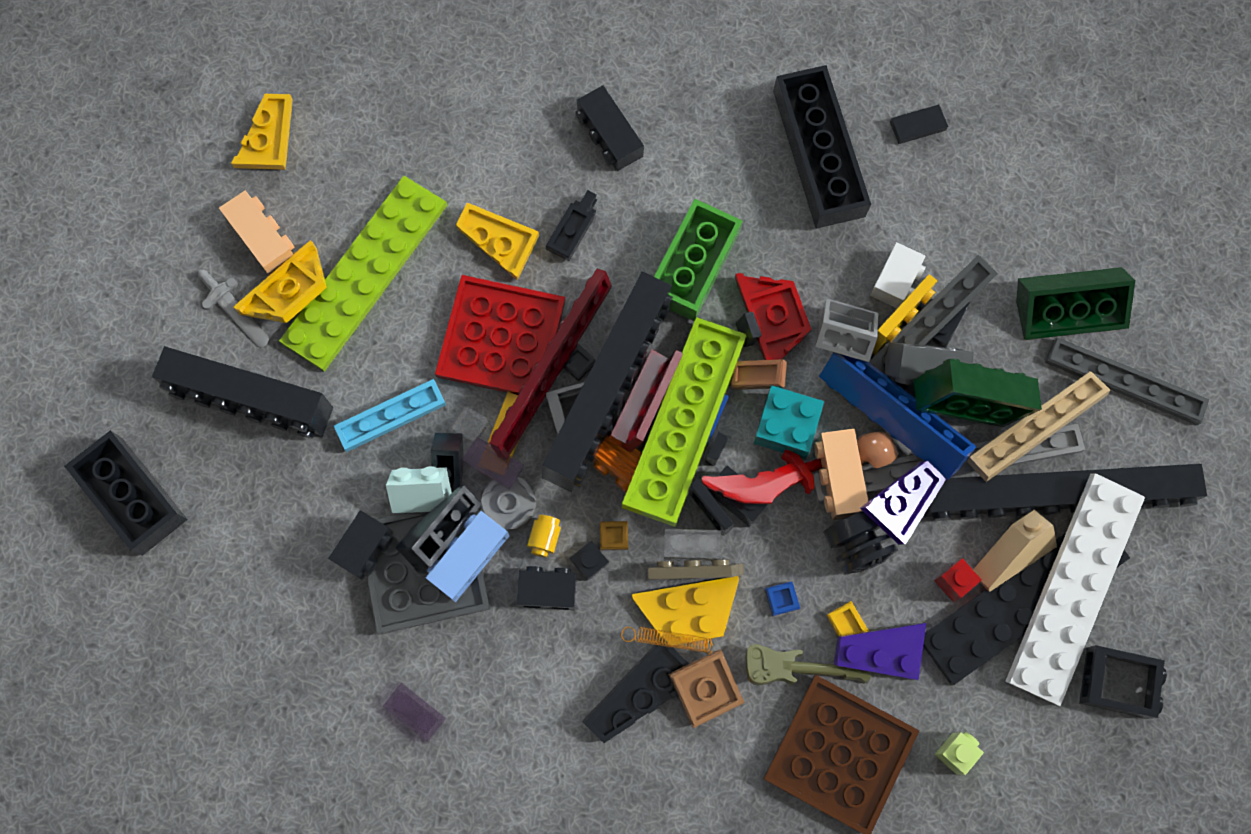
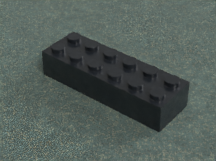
(821, 147)
(242, 392)

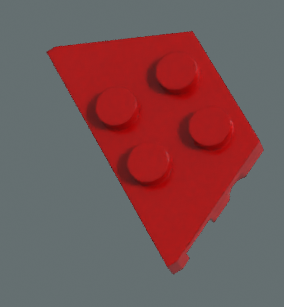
(777, 312)

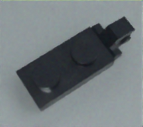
(573, 227)

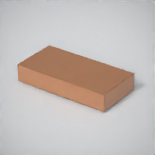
(759, 374)

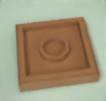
(706, 688)

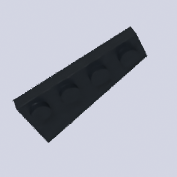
(637, 693)

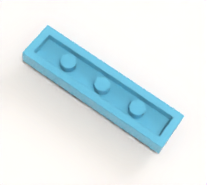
(389, 415)

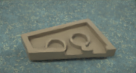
(693, 569)

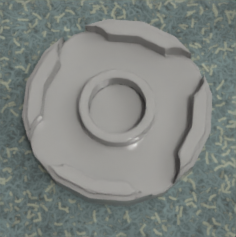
(510, 512)

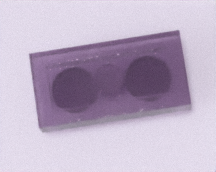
(414, 712)

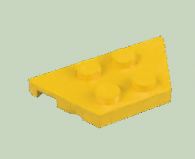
(287, 288)
(690, 609)

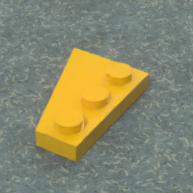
(269, 135)
(498, 237)
(905, 312)

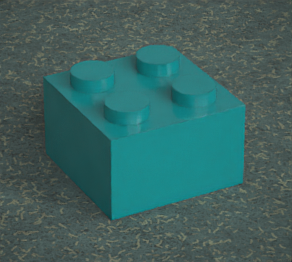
(788, 422)

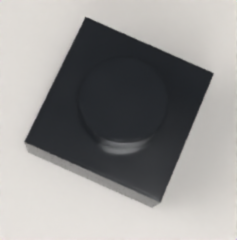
(589, 560)

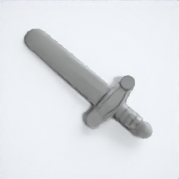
(221, 294)

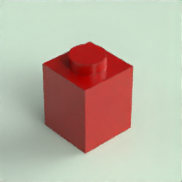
(957, 580)

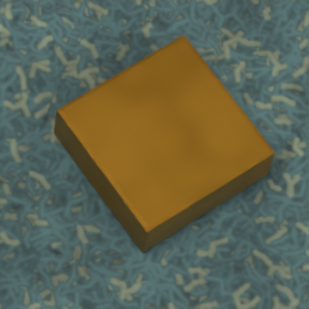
(614, 535)

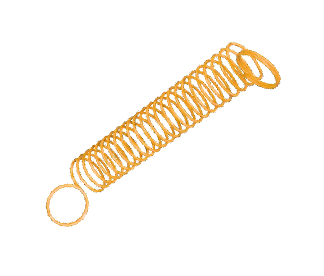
(705, 645)

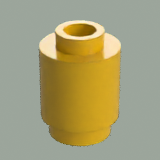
(544, 536)

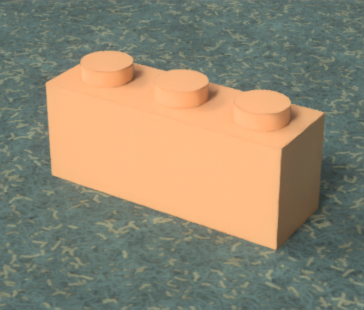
(258, 231)
(841, 473)

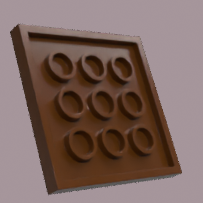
(841, 755)

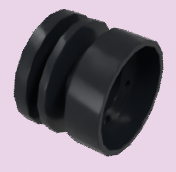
(861, 543)

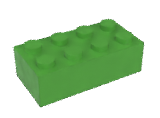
(697, 256)

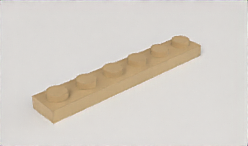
(1038, 426)

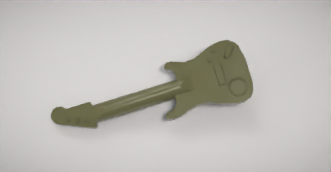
(768, 666)

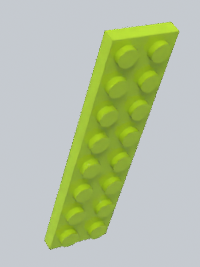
(363, 273)
(684, 422)

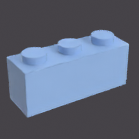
(467, 555)

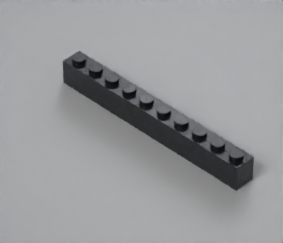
(1062, 490)

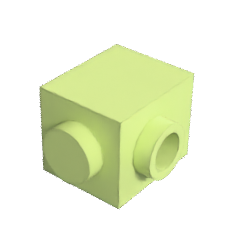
(959, 752)

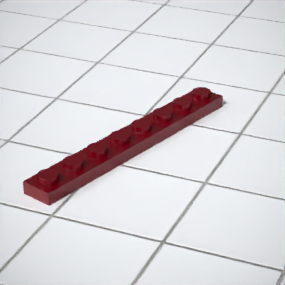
(549, 367)

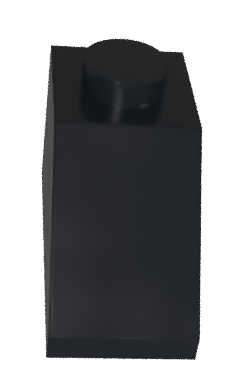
(448, 452)

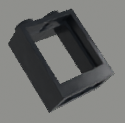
(1094, 675)

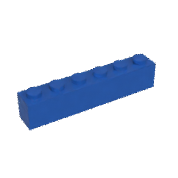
(897, 413)

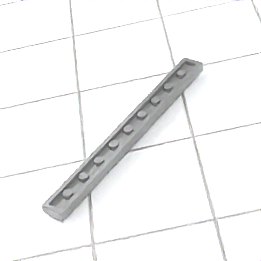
(1062, 443)

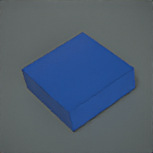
(782, 598)

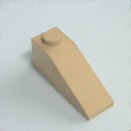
(1016, 549)

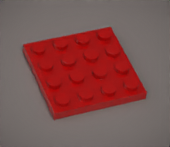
(497, 334)

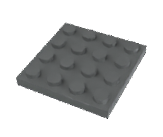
(403, 594)

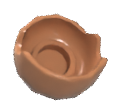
(877, 449)

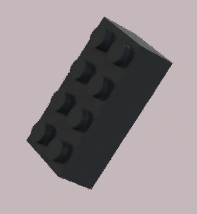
(125, 493)

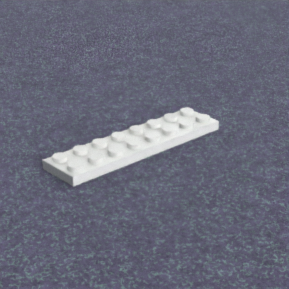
(1075, 589)

